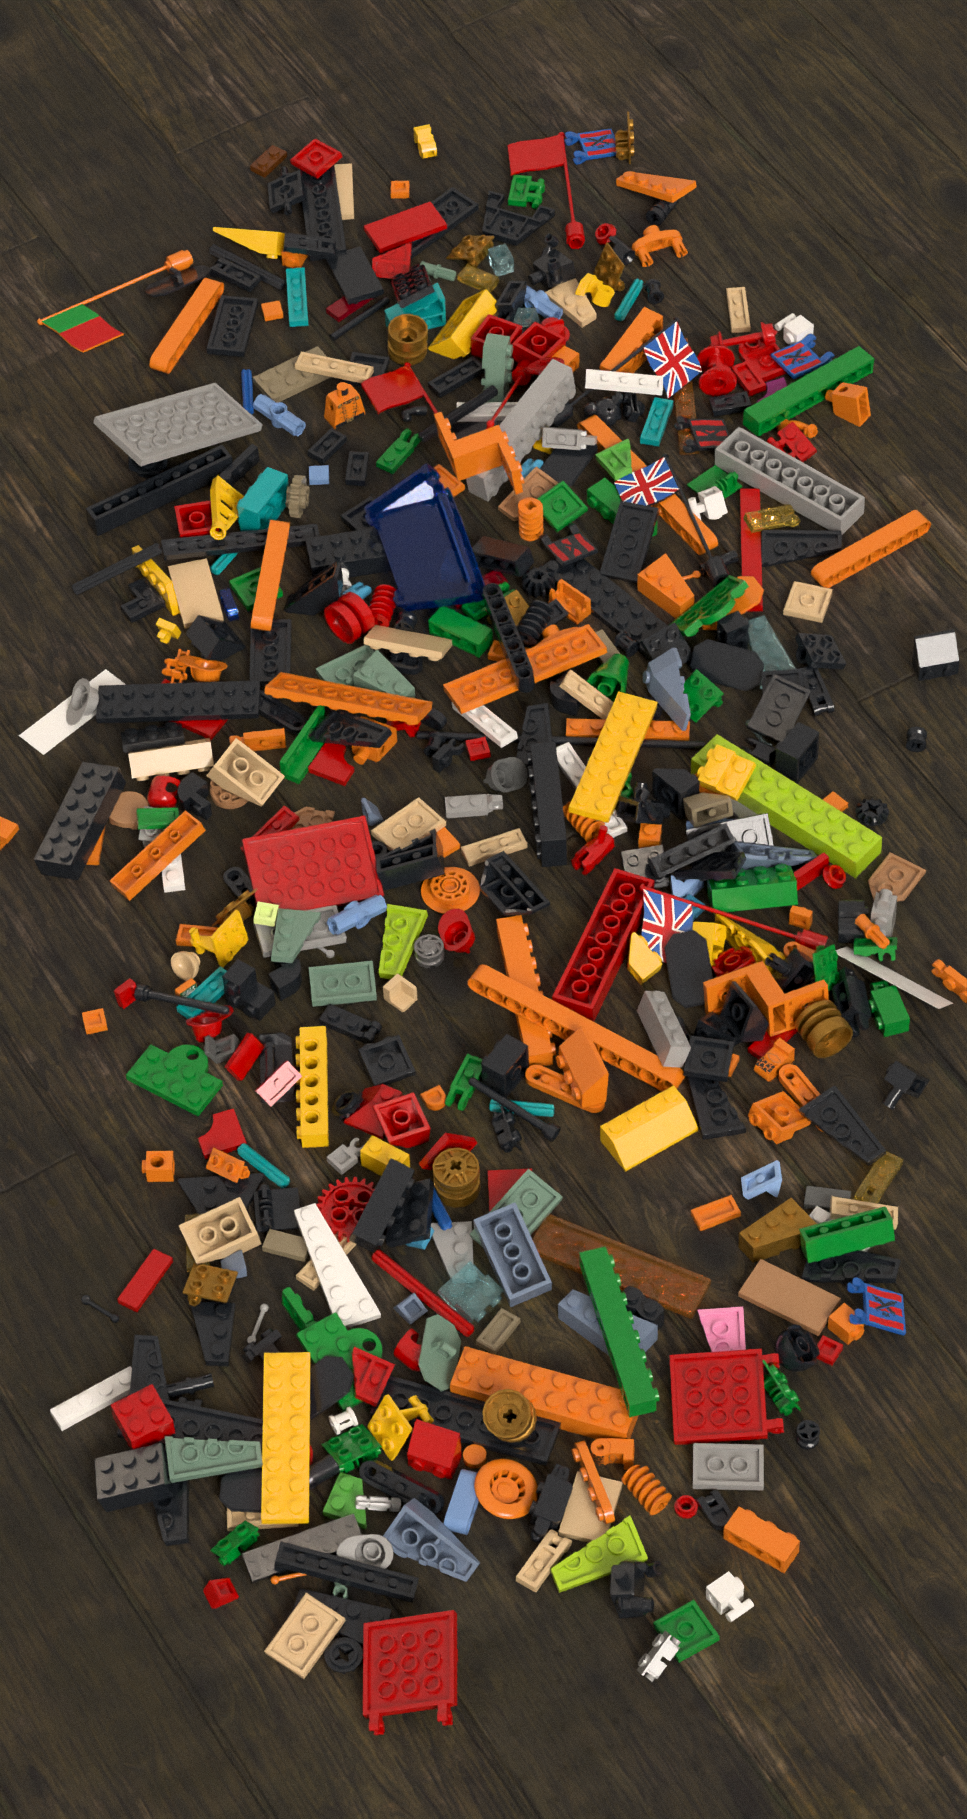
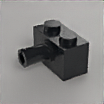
(793, 971)
(903, 1080)

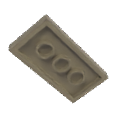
(285, 380)

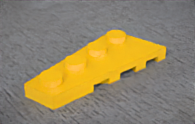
(159, 581)

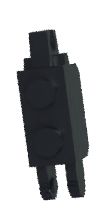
(852, 1000)
(551, 1503)

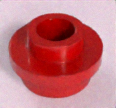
(689, 1501)

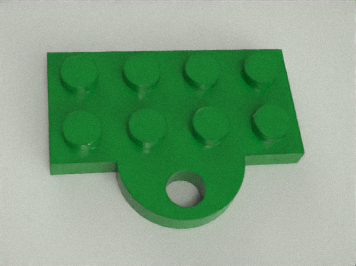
(711, 606)
(176, 1077)
(331, 1338)

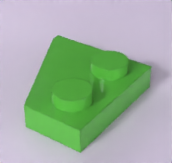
(616, 459)
(342, 1499)

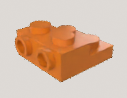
(777, 1117)

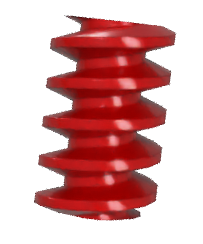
(383, 604)

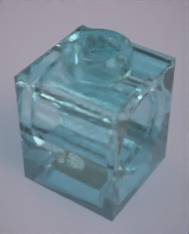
(501, 260)
(526, 317)

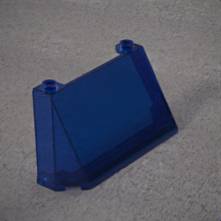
(426, 543)

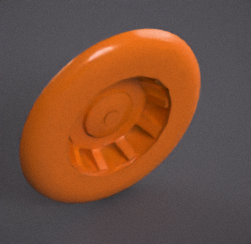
(450, 888)
(501, 1495)

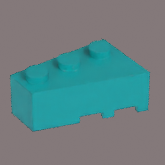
(429, 308)

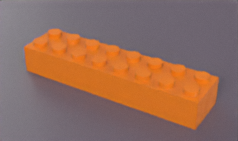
(575, 1402)

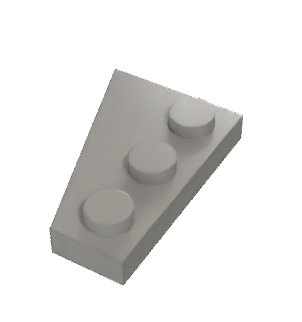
(454, 1246)

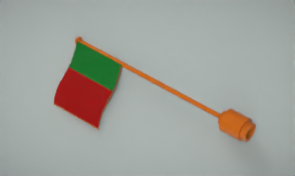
(85, 328)

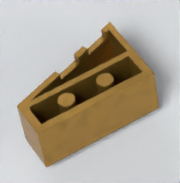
(775, 1232)

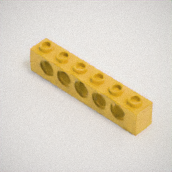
(312, 1054)

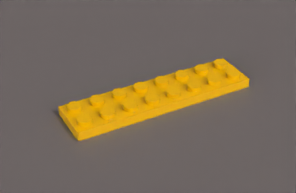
(613, 757)
(286, 1438)

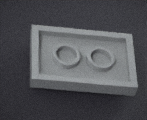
(728, 1466)

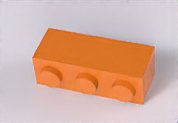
(761, 1539)

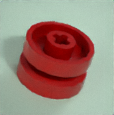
(349, 617)

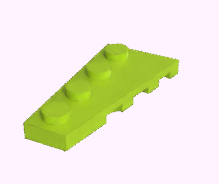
(401, 932)
(599, 1556)

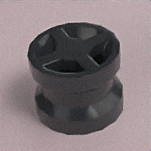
(406, 621)
(916, 739)
(812, 1431)

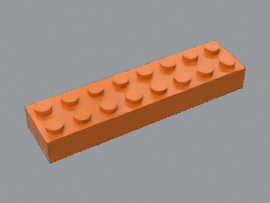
(157, 855)

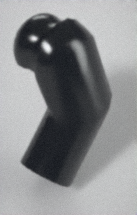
(413, 411)

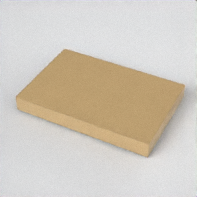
(407, 824)
(580, 1515)
(305, 1635)

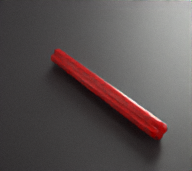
(422, 1292)

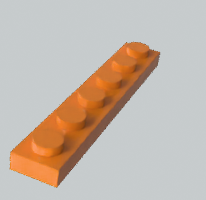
(657, 730)

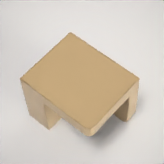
(400, 993)

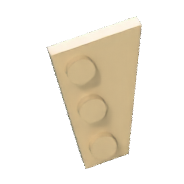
(573, 305)

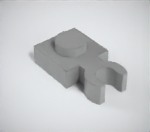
(344, 1158)

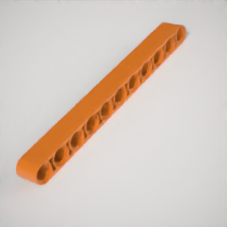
(671, 509)
(565, 1022)

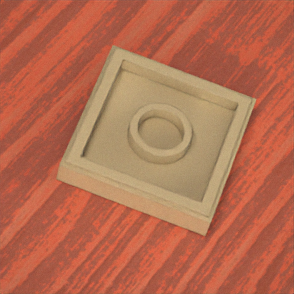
(807, 602)

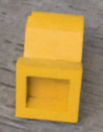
(425, 141)
(600, 293)

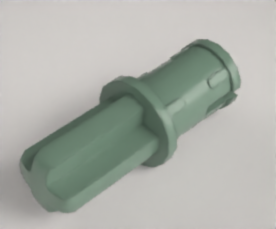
(438, 271)

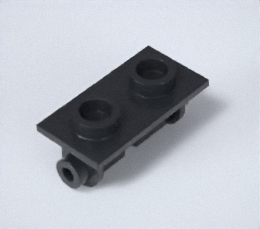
(505, 1122)

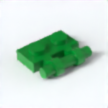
(520, 191)

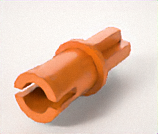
(872, 931)

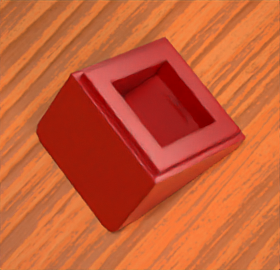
(220, 1592)

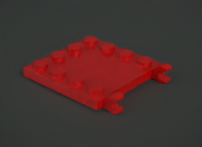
(721, 1396)
(410, 1667)

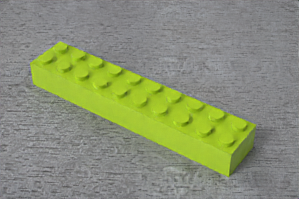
(802, 814)

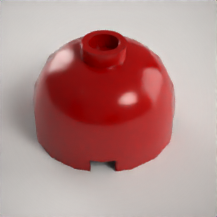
(733, 960)

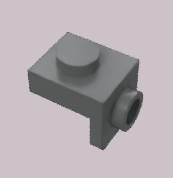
(220, 1049)

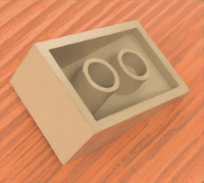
(245, 774)
(220, 1232)

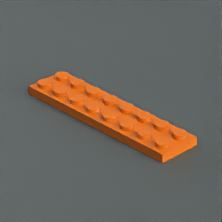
(546, 660)
(348, 698)

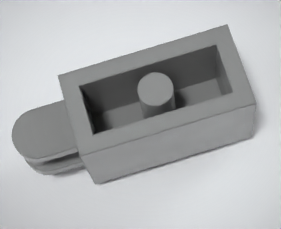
(884, 911)

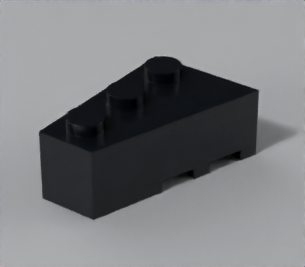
(413, 863)

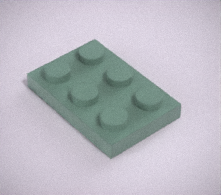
(342, 983)

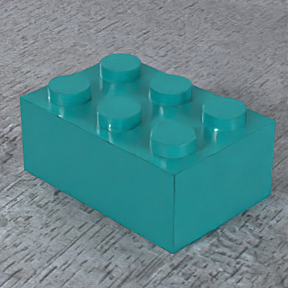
(263, 501)

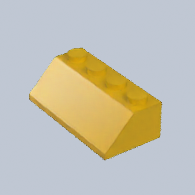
(456, 335)
(648, 1128)

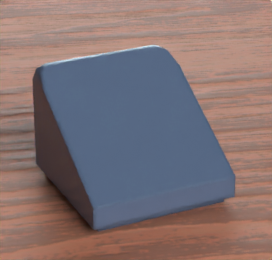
(371, 812)
(236, 1263)
(410, 1308)

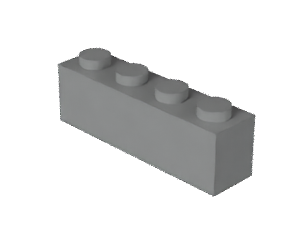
(663, 1029)

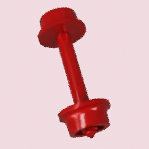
(767, 333)

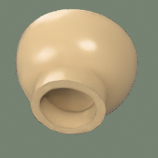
(185, 964)

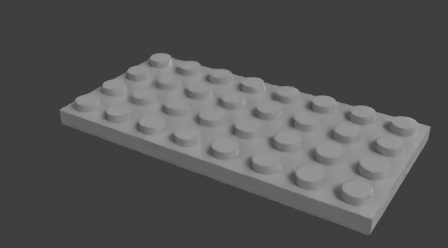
(177, 424)

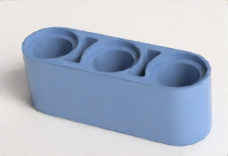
(462, 1504)

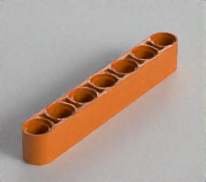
(186, 325)
(870, 549)
(270, 575)

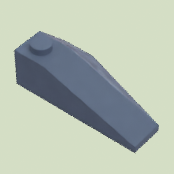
(668, 686)
(770, 855)
(426, 1539)

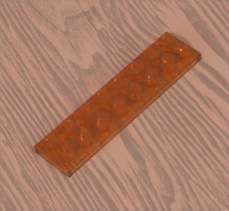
(656, 1278)

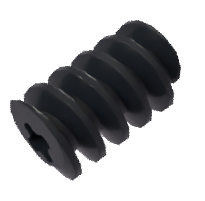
(534, 621)

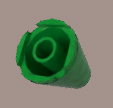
(611, 676)

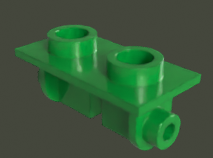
(243, 1536)

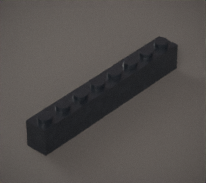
(157, 490)

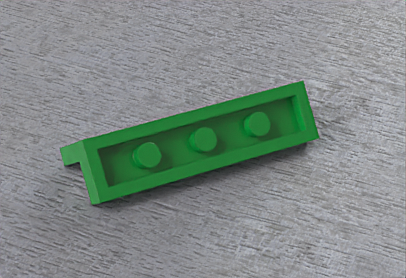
(302, 751)

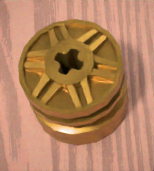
(407, 339)
(824, 1029)
(456, 1177)
(502, 1405)

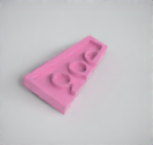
(724, 1328)

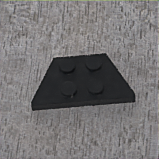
(714, 866)
(214, 1191)

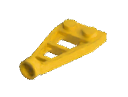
(223, 491)

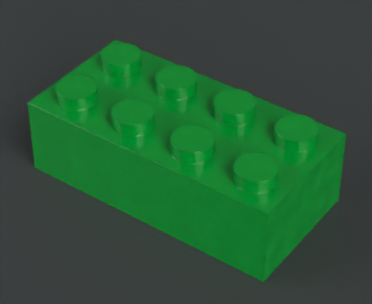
(754, 889)

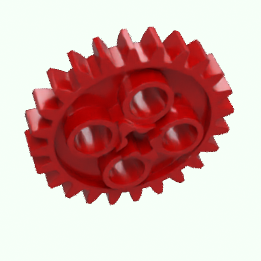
(349, 1209)

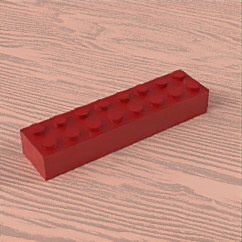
(603, 945)

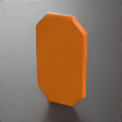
(744, 603)

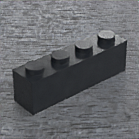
(691, 851)
(382, 1204)

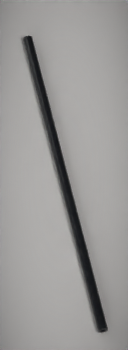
(650, 743)

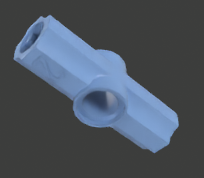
(542, 303)
(279, 415)
(356, 914)

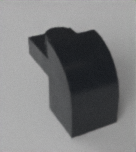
(561, 699)
(192, 796)
(286, 979)

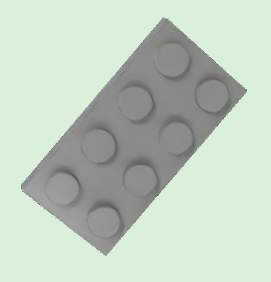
(319, 937)

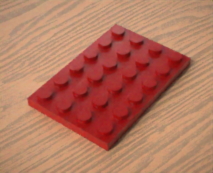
(314, 865)

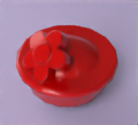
(603, 232)
(834, 876)

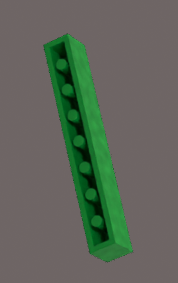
(807, 391)
(618, 1332)

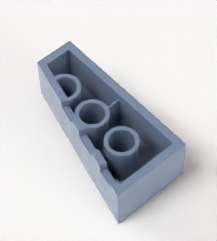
(578, 1313)

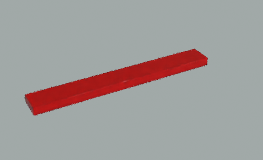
(751, 542)

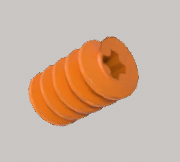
(530, 519)
(585, 826)
(646, 1489)

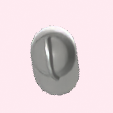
(83, 701)
(367, 1549)

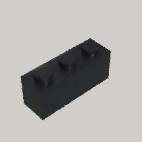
(502, 556)

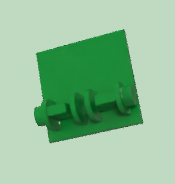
(716, 477)
(701, 695)
(826, 965)
(779, 1391)
(351, 1446)

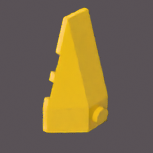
(260, 241)
(739, 936)

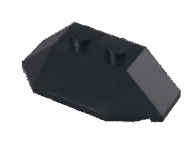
(317, 592)
(510, 888)

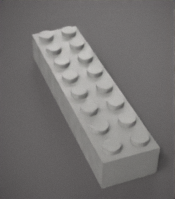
(526, 422)
(789, 481)

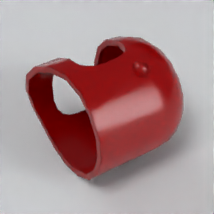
(157, 794)
(408, 1351)

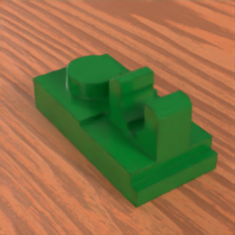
(866, 947)

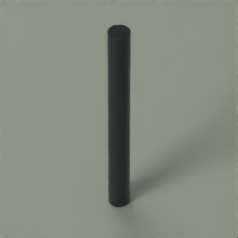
(360, 318)

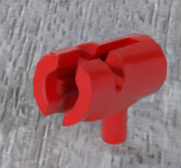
(594, 851)

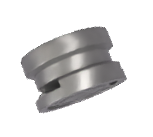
(429, 951)

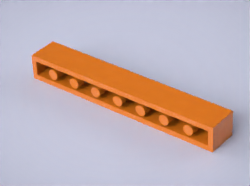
(520, 967)

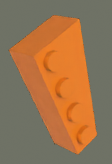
(639, 332)

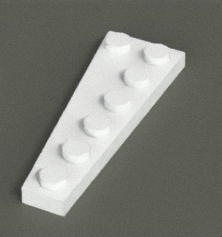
(335, 1272)

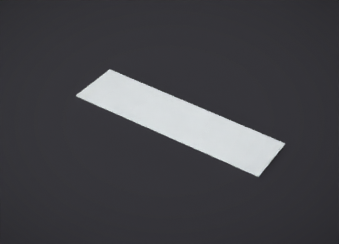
(54, 727)
(894, 978)

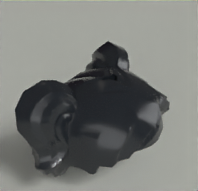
(600, 408)

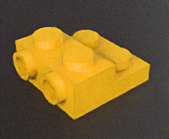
(725, 772)

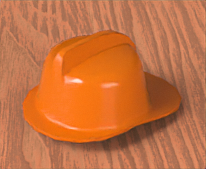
(203, 669)

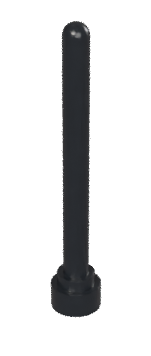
(144, 993)
(549, 1130)

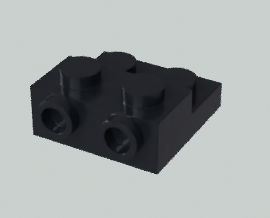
(386, 1061)

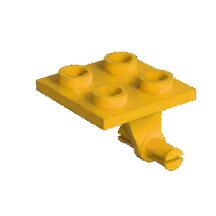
(224, 942)
(391, 1425)

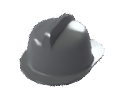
(506, 775)

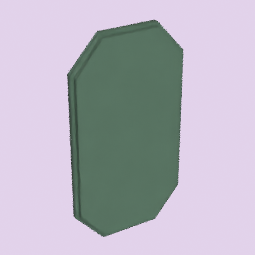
(439, 1352)

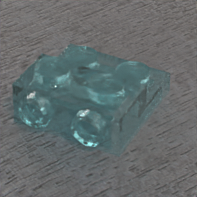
(471, 1293)

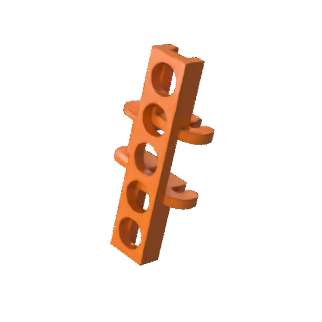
(176, 672)

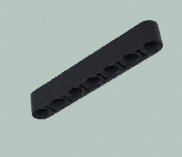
(509, 638)

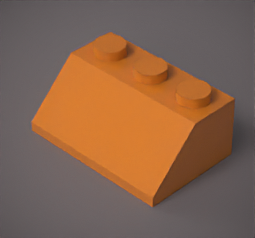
(583, 1068)

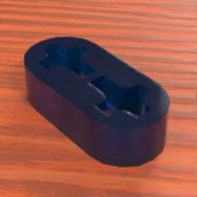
(229, 604)

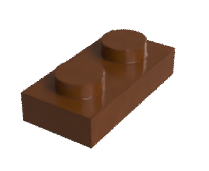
(268, 161)

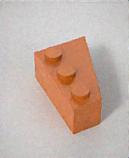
(665, 587)

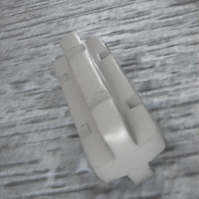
(377, 1503)

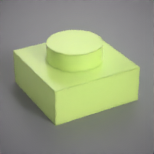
(266, 914)

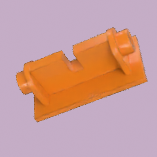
(227, 1166)

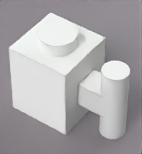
(794, 328)
(711, 504)
(727, 1594)

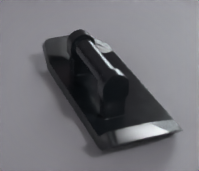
(276, 1050)

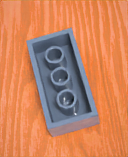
(512, 1254)

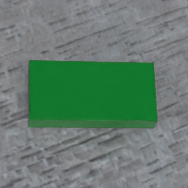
(155, 817)

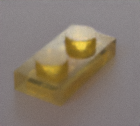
(478, 278)

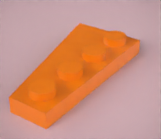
(657, 186)

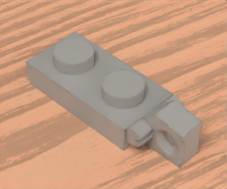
(566, 438)
(472, 805)

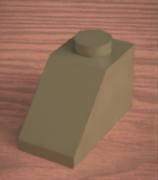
(707, 808)

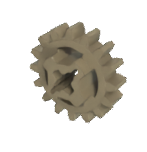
(297, 496)

